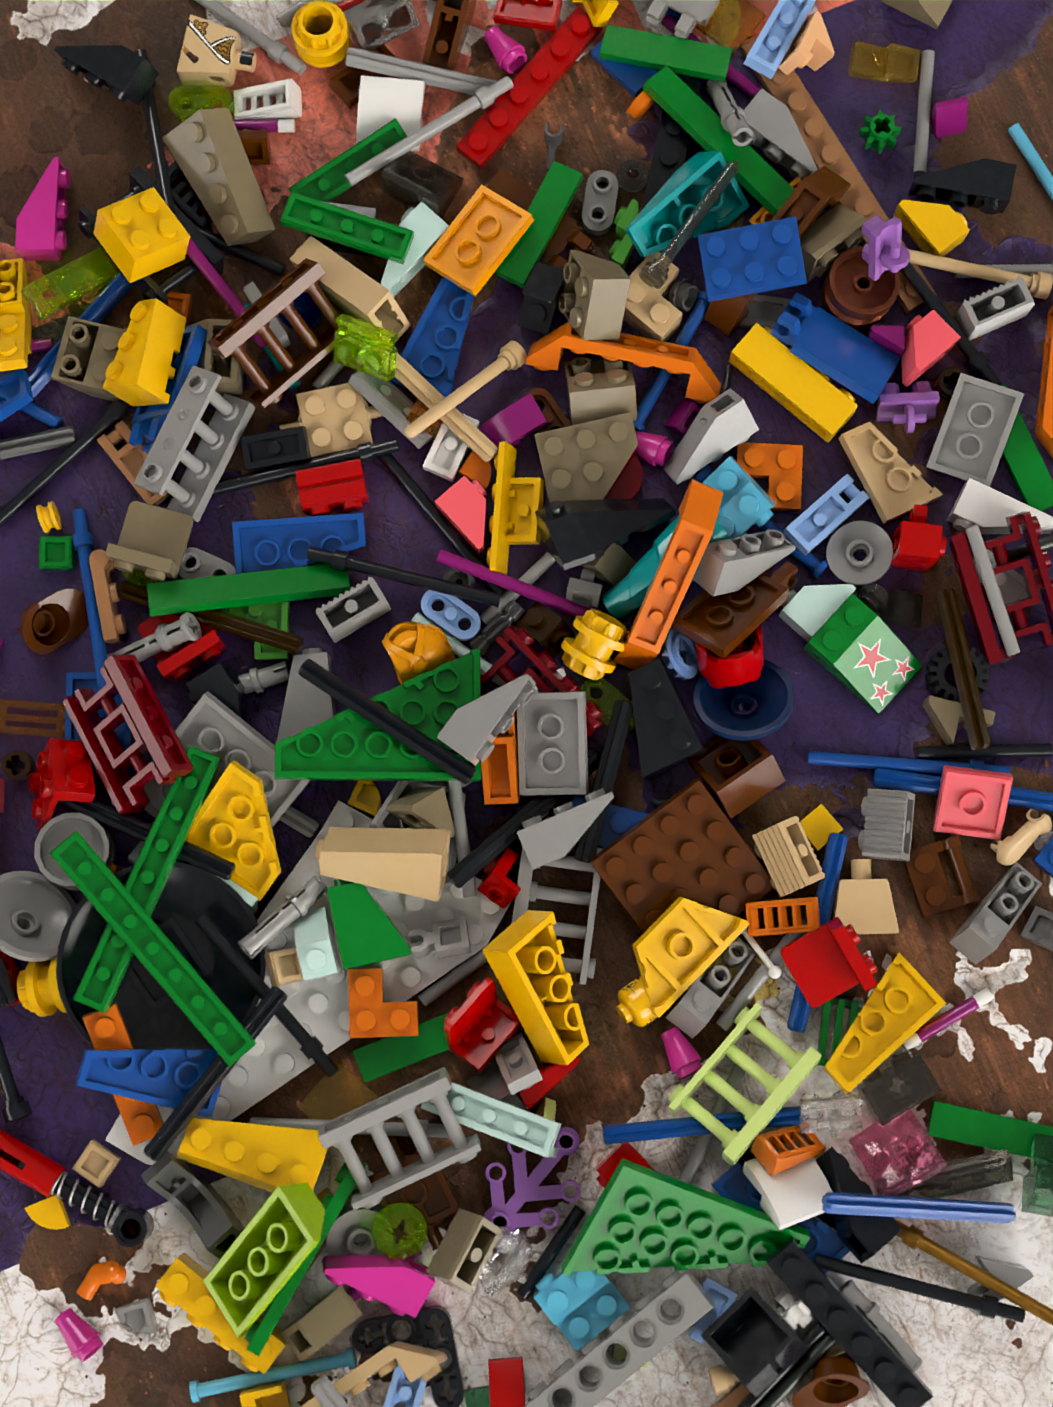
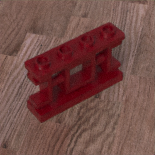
(1034, 579)
(548, 681)
(147, 723)

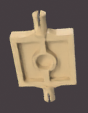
(334, 419)

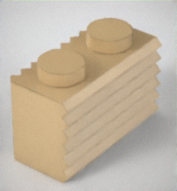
(788, 856)

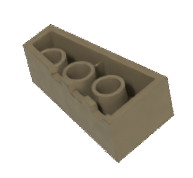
(221, 174)

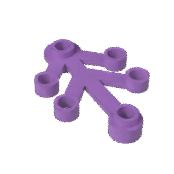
(528, 1187)

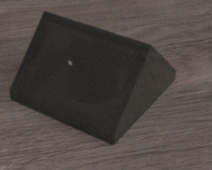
(418, 180)

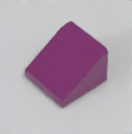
(949, 117)
(889, 337)
(682, 417)

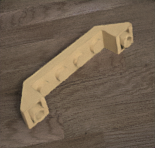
(413, 1360)

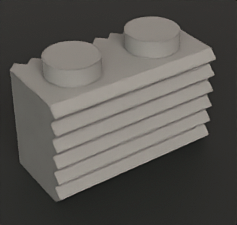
(994, 308)
(353, 609)
(887, 824)

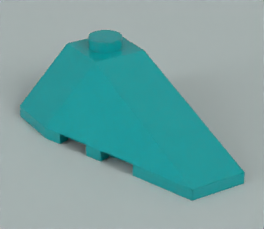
(677, 199)

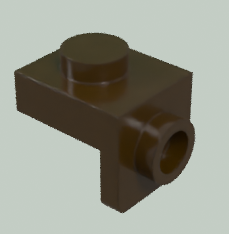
(545, 627)

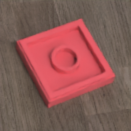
(972, 802)

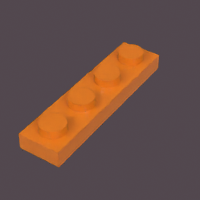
(110, 1032)

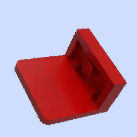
(190, 654)
(61, 774)
(828, 962)
(480, 1026)

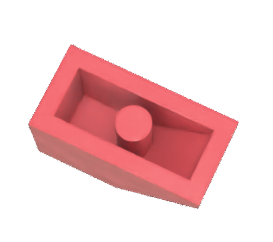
(925, 345)
(466, 511)

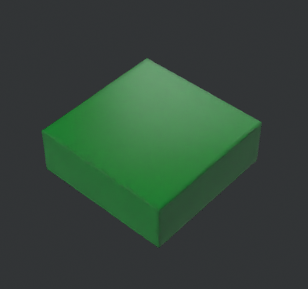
(56, 553)

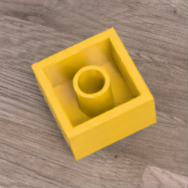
(141, 234)

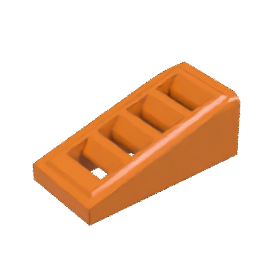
(754, 916)
(775, 1162)

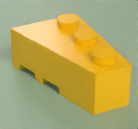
(146, 354)

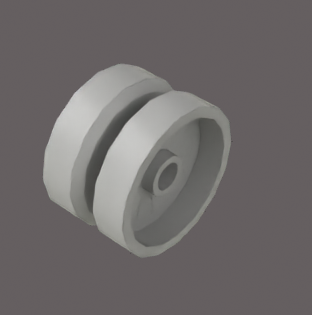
(58, 830)

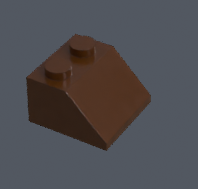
(737, 772)

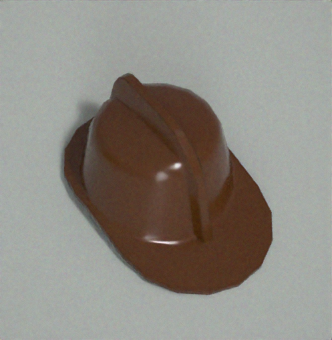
(54, 620)
(832, 1384)

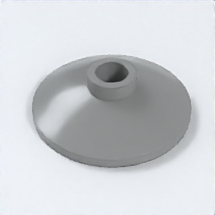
(855, 538)
(342, 1233)

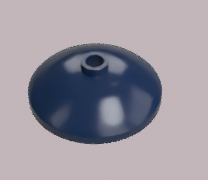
(766, 700)

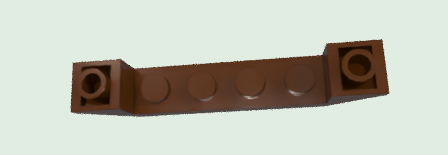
(807, 202)

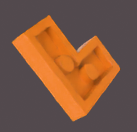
(779, 465)
(371, 1015)

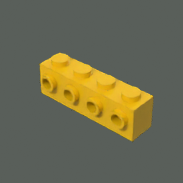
(793, 382)
(185, 1287)

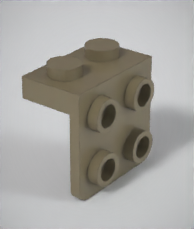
(151, 541)

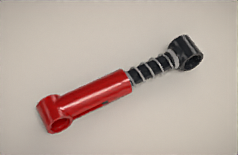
(51, 1178)

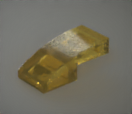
(883, 64)

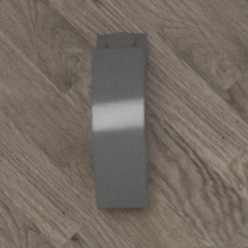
(197, 1201)

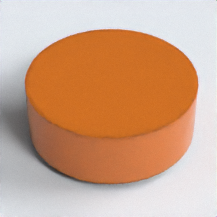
(640, 105)

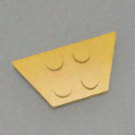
(682, 948)

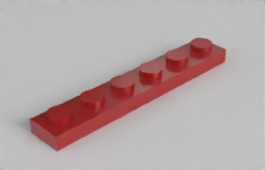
(529, 88)

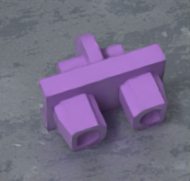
(884, 246)
(907, 407)

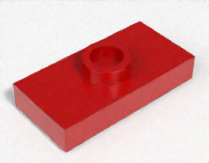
(528, 13)

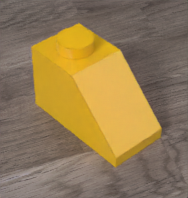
(932, 226)

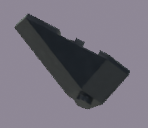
(580, 529)

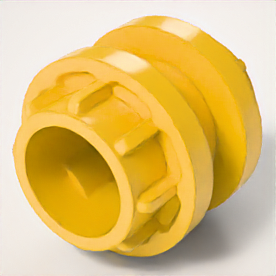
(319, 18)
(594, 644)
(39, 988)

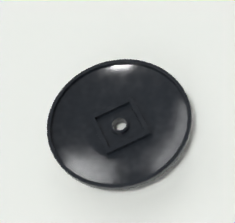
(145, 1006)

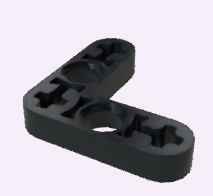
(419, 1334)

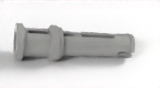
(166, 638)

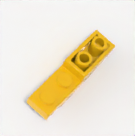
(14, 316)

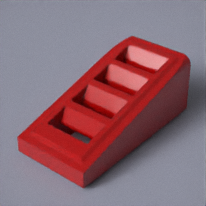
(551, 1076)

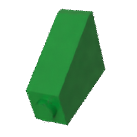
(363, 927)

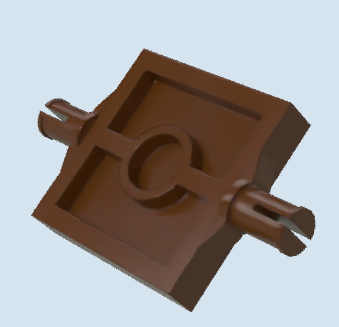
(428, 1195)

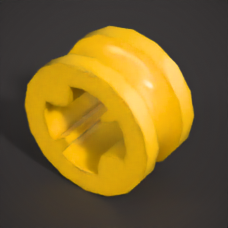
(49, 517)

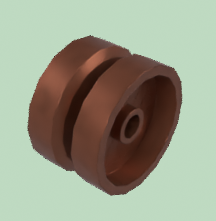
(854, 295)

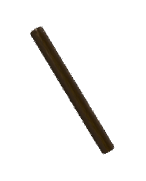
(224, 622)

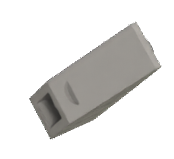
(778, 135)
(713, 432)
(739, 560)
(480, 721)
(556, 836)
(996, 914)
(701, 999)

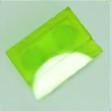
(365, 347)

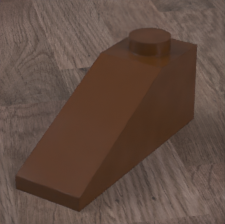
(448, 32)

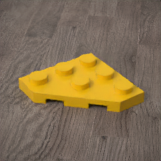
(239, 829)

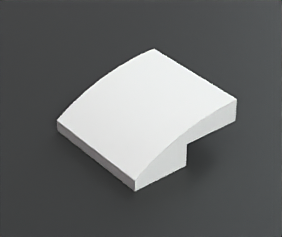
(386, 99)
(789, 1194)

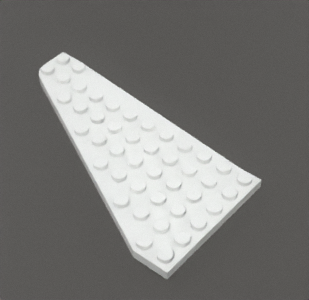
(324, 1002)

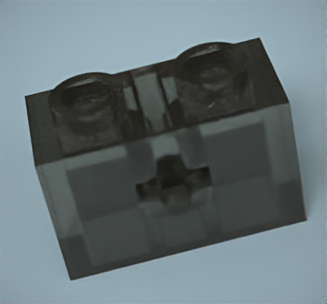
(380, 21)
(917, 1087)

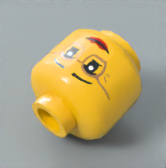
(635, 1004)

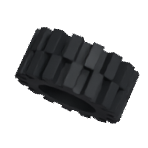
(937, 679)

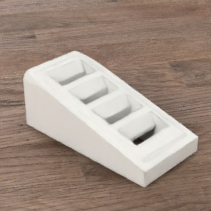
(287, 105)

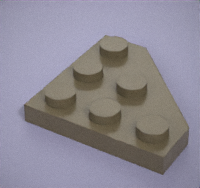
(585, 457)

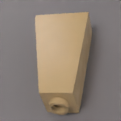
(353, 289)
(387, 858)

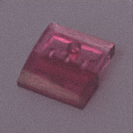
(898, 1154)

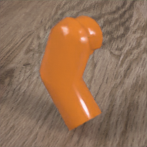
(101, 1274)

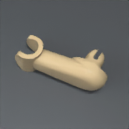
(1014, 846)

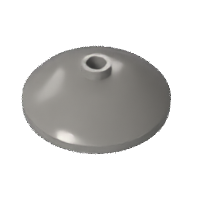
(39, 907)

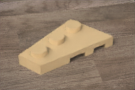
(885, 474)

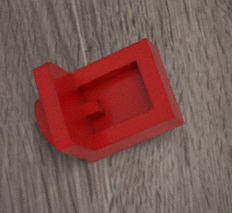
(495, 883)

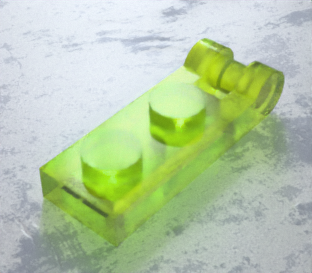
(70, 282)

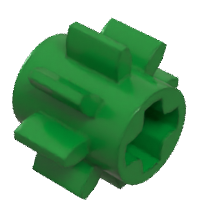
(873, 126)

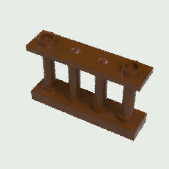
(256, 321)

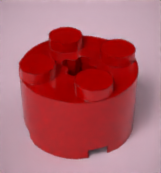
(738, 668)

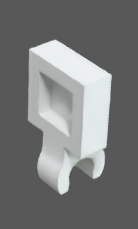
(792, 1311)

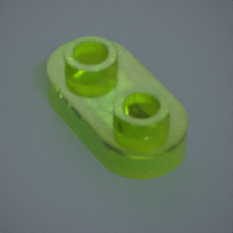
(199, 97)
(607, 701)

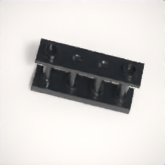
(149, 289)

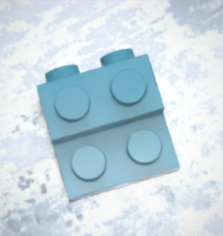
(742, 501)
(580, 1304)

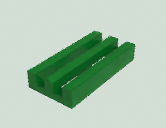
(841, 1004)

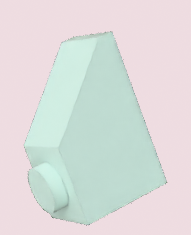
(813, 607)
(316, 945)

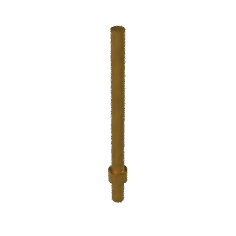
(914, 1237)

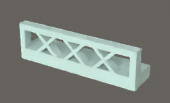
(501, 1120)

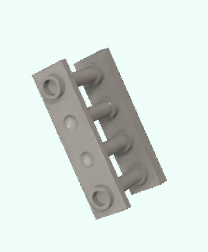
(212, 453)
(531, 891)
(371, 1119)

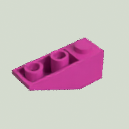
(42, 218)
(390, 1280)

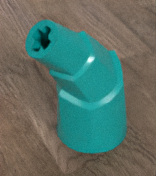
(631, 590)

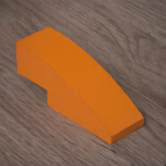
(501, 769)

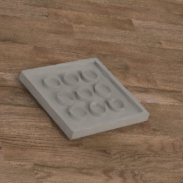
(226, 735)

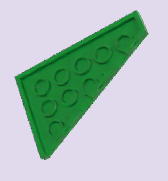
(358, 750)
(665, 1222)

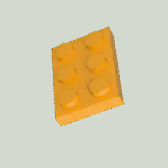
(478, 240)

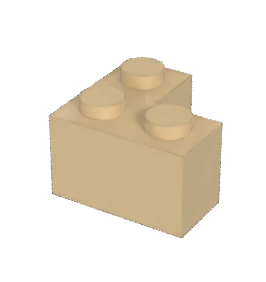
(648, 309)

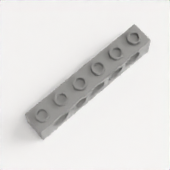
(694, 1305)

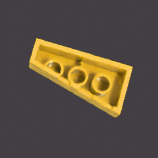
(538, 988)
(254, 1152)

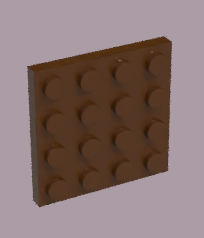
(682, 852)

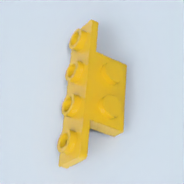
(514, 509)

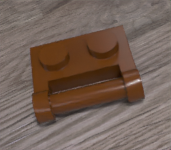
(929, 879)

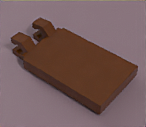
(566, 232)
(730, 618)

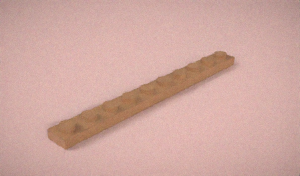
(829, 152)

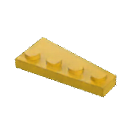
(884, 1023)

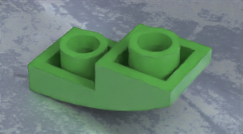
(622, 250)

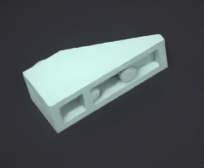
(427, 230)

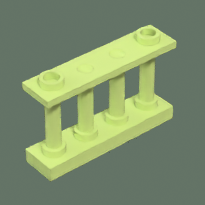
(756, 1116)

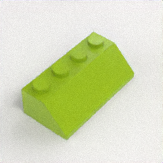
(266, 1254)

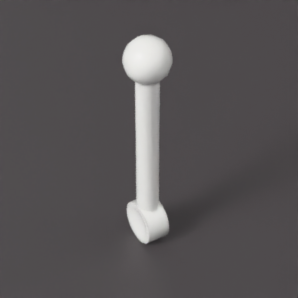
(774, 971)

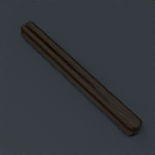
(963, 669)

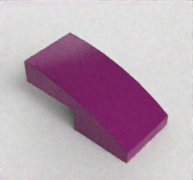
(514, 422)

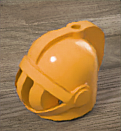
(416, 649)

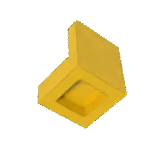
(266, 1395)

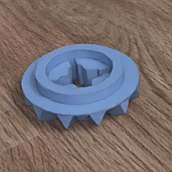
(674, 645)

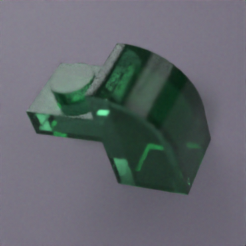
(1038, 1182)

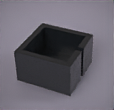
(754, 1342)

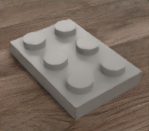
(975, 430)
(553, 744)

